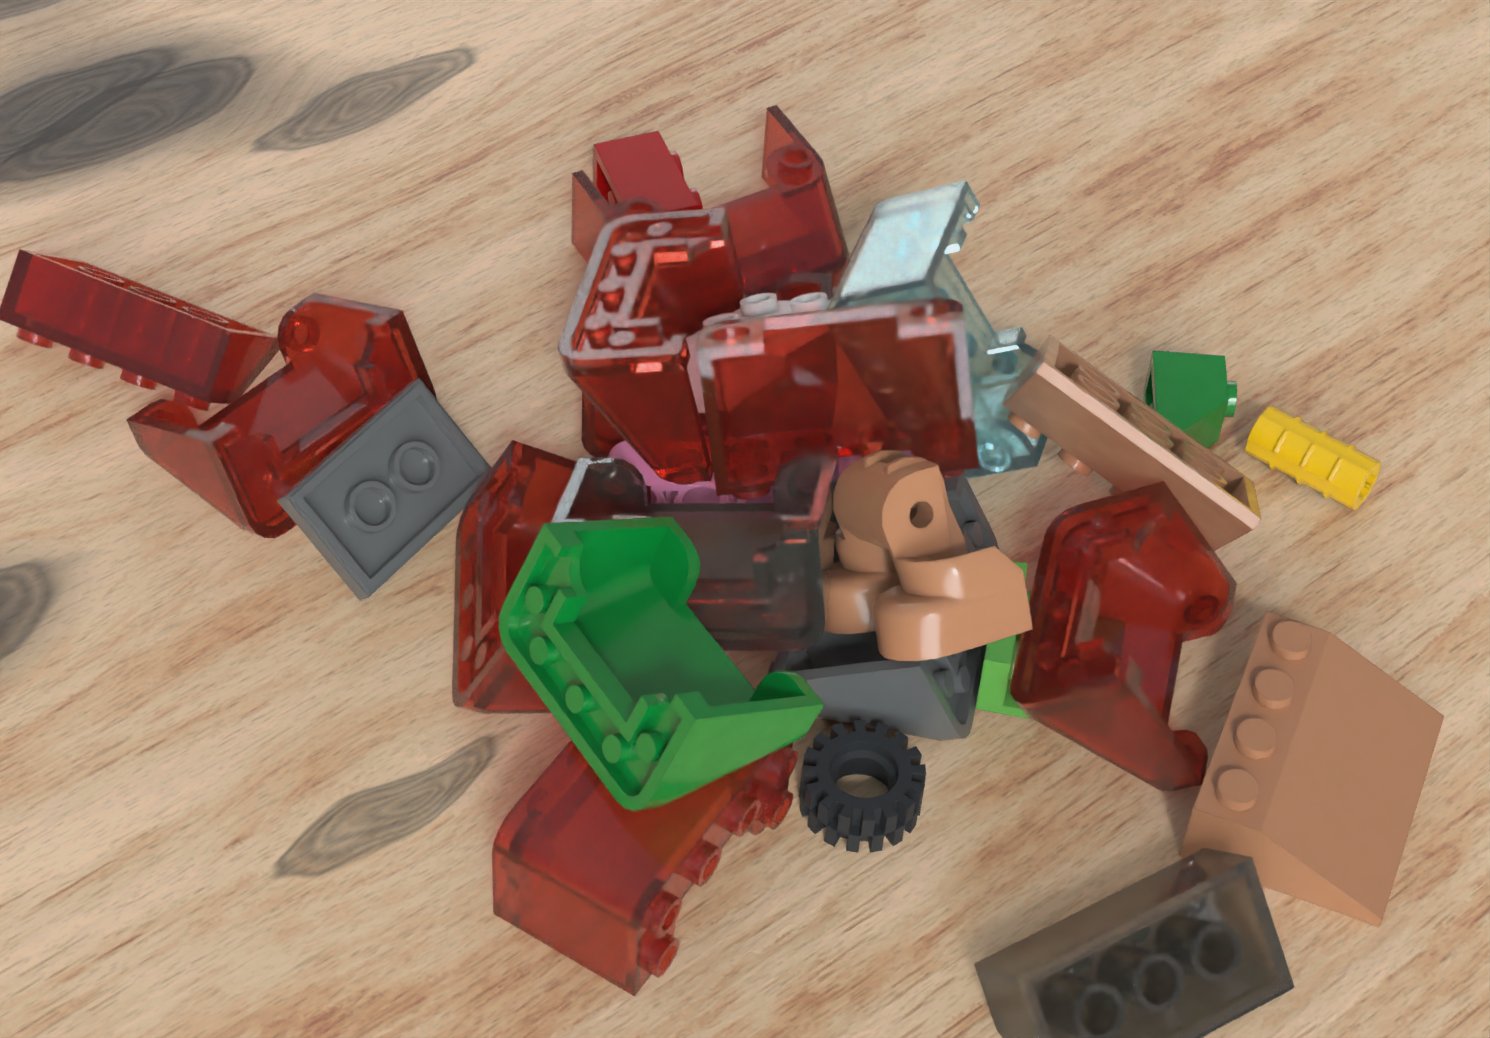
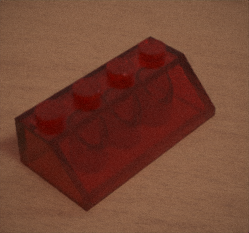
(135, 329)

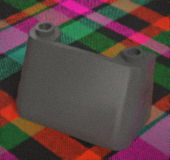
(912, 697)

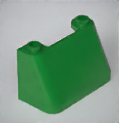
(633, 670)

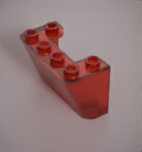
(836, 388)

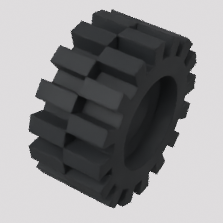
(855, 816)

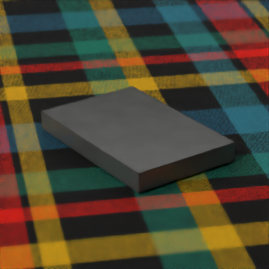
(387, 489)

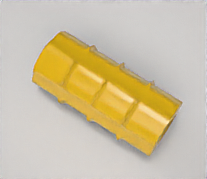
(1313, 457)

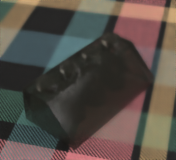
(1147, 960)

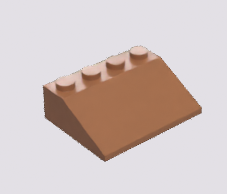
(1127, 441)
(1316, 771)

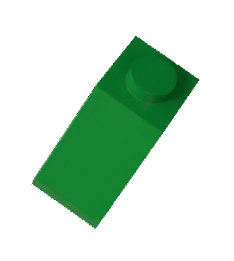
(1191, 392)

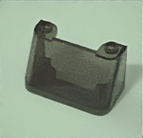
(760, 563)

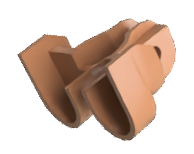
(910, 568)

